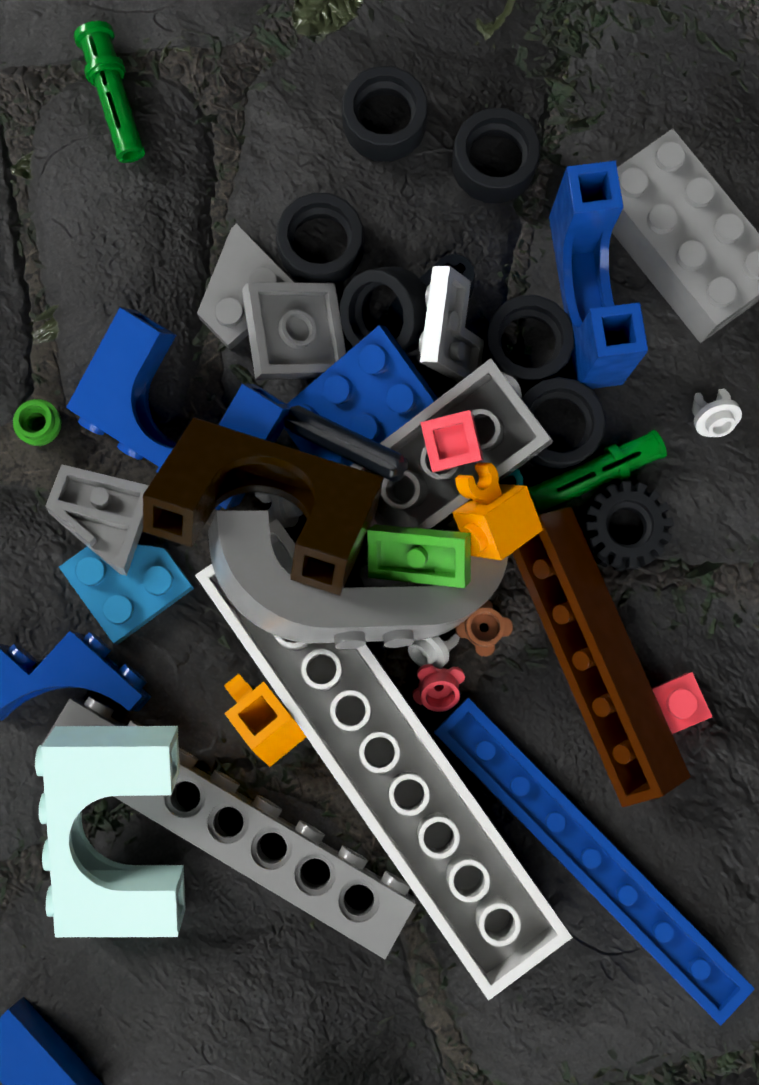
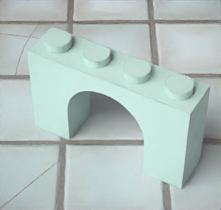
(86, 889)

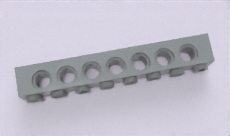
(371, 927)

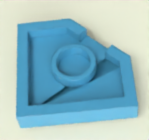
(130, 601)

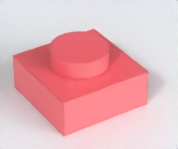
(452, 441)
(682, 702)

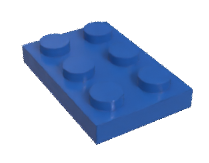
(367, 391)

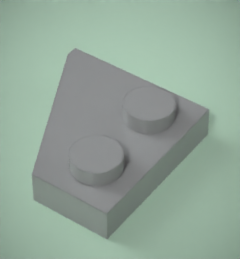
(223, 302)
(100, 513)

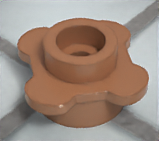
(485, 641)

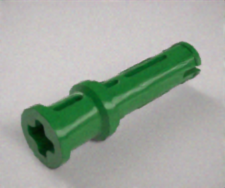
(106, 73)

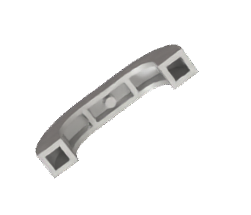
(300, 613)

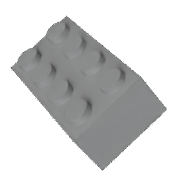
(687, 236)
(507, 439)

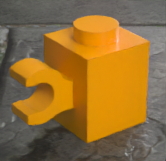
(497, 515)
(262, 720)

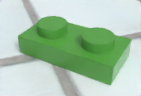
(419, 555)

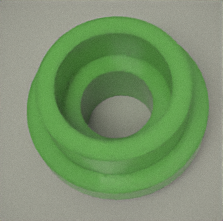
(28, 413)

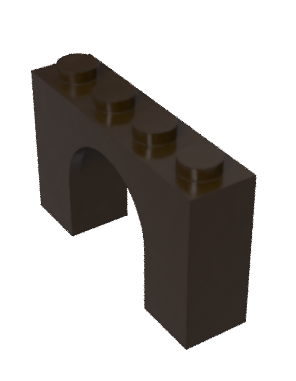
(221, 462)

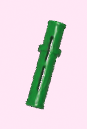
(645, 450)

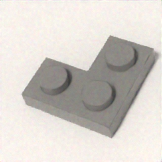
(445, 341)

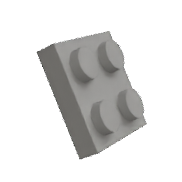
(293, 328)

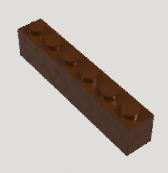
(599, 661)

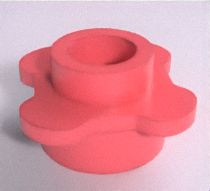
(438, 697)

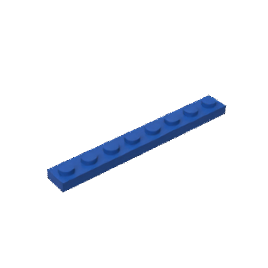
(594, 861)

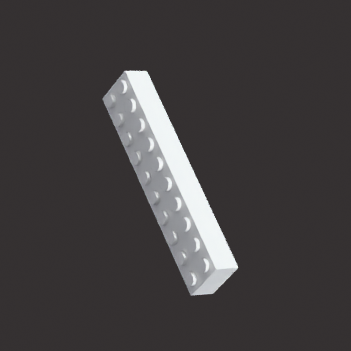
(406, 795)

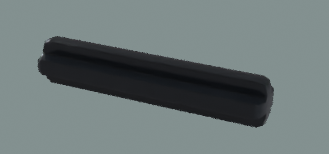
(346, 443)

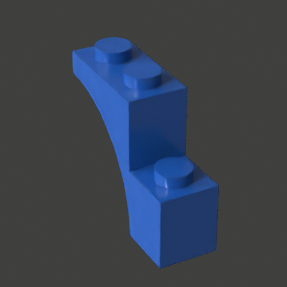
(73, 663)

